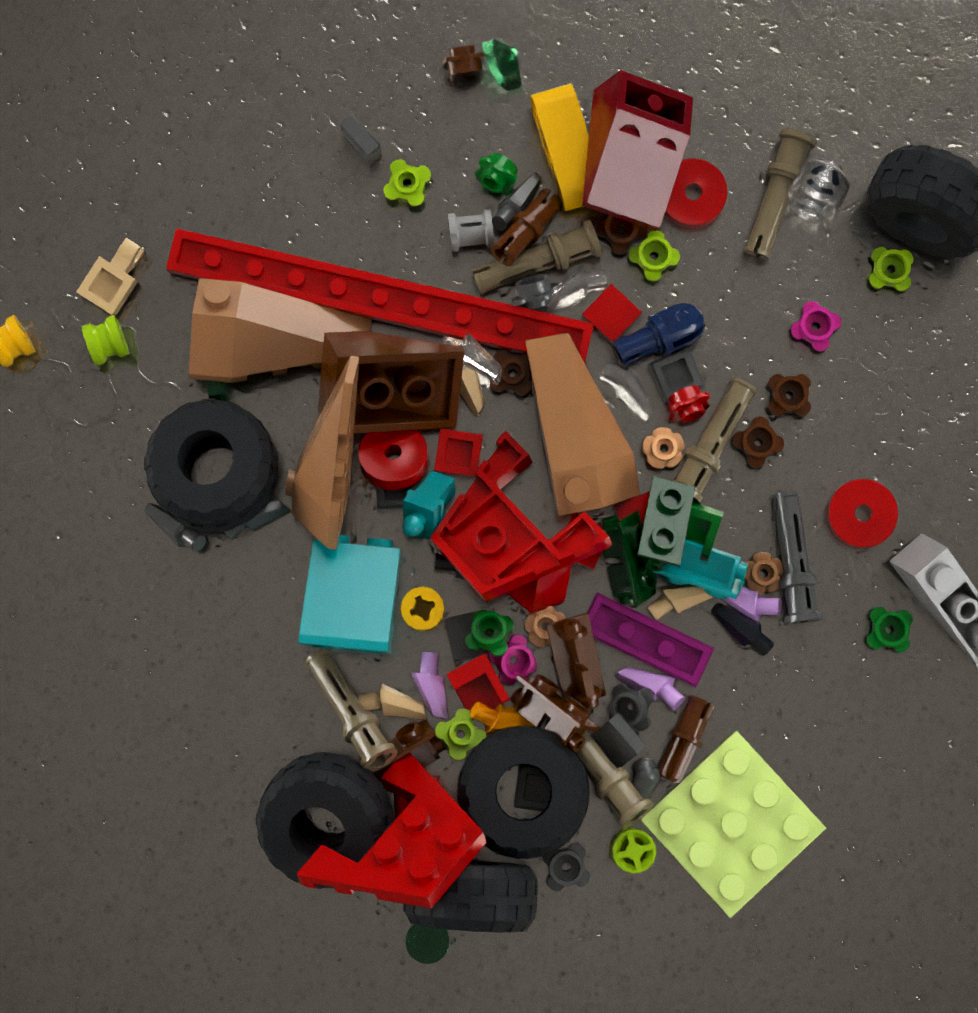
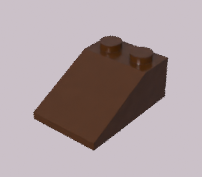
(399, 380)

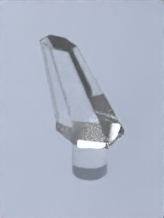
(576, 287)
(476, 357)
(629, 388)

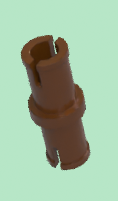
(526, 227)

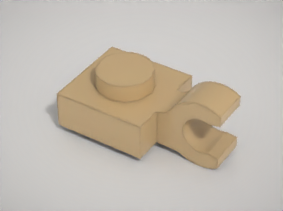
(109, 283)

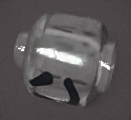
(818, 191)

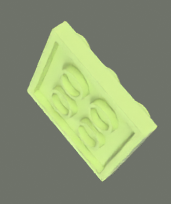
(733, 824)

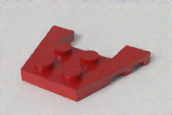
(496, 542)
(415, 855)

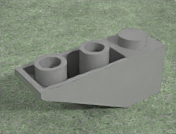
(942, 589)

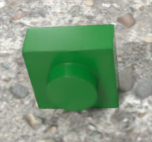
(703, 526)

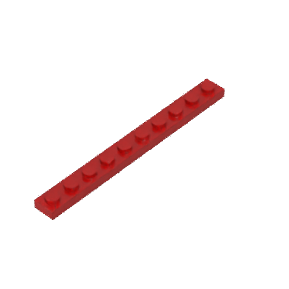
(371, 294)

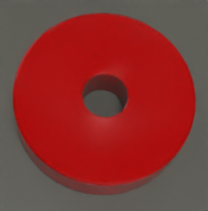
(712, 189)
(398, 472)
(881, 508)

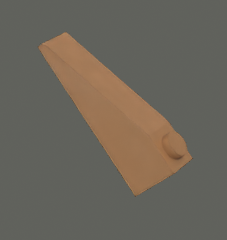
(258, 330)
(582, 442)
(324, 466)

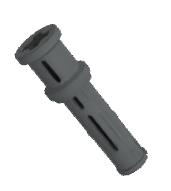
(797, 578)

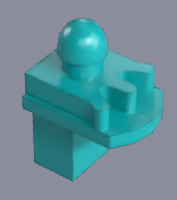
(425, 506)

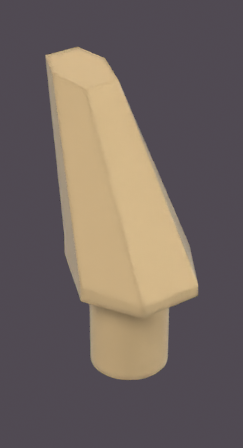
(471, 390)
(677, 598)
(393, 703)

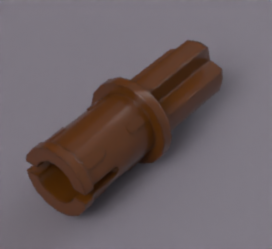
(685, 739)

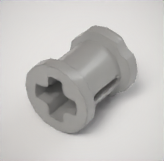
(471, 230)

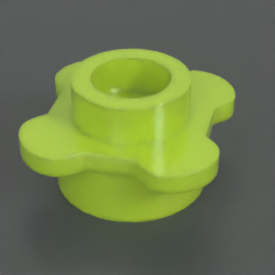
(412, 194)
(666, 255)
(902, 263)
(448, 734)

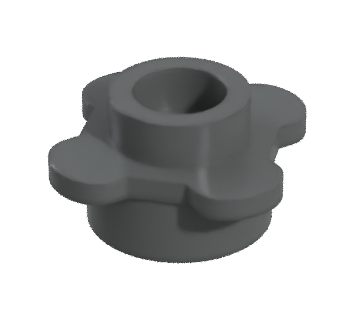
(535, 291)
(640, 699)
(577, 873)

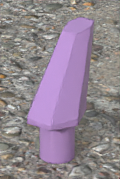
(753, 605)
(657, 683)
(431, 685)

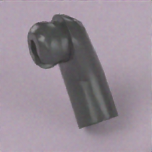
(645, 778)

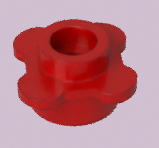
(688, 404)

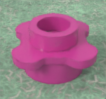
(828, 323)
(524, 664)

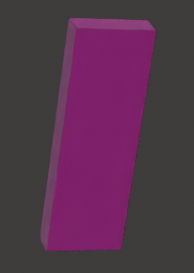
(648, 640)

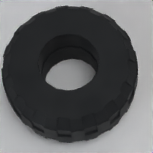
(927, 200)
(193, 431)
(325, 783)
(567, 787)
(483, 899)

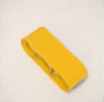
(564, 141)

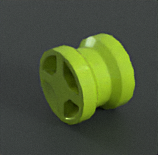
(105, 340)
(642, 855)

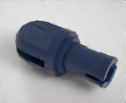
(663, 333)

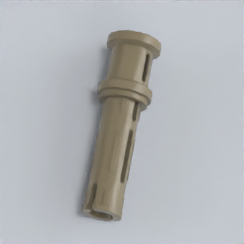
(785, 168)
(555, 252)
(704, 457)
(358, 726)
(612, 783)

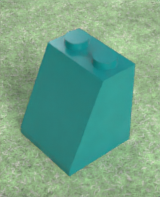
(351, 596)

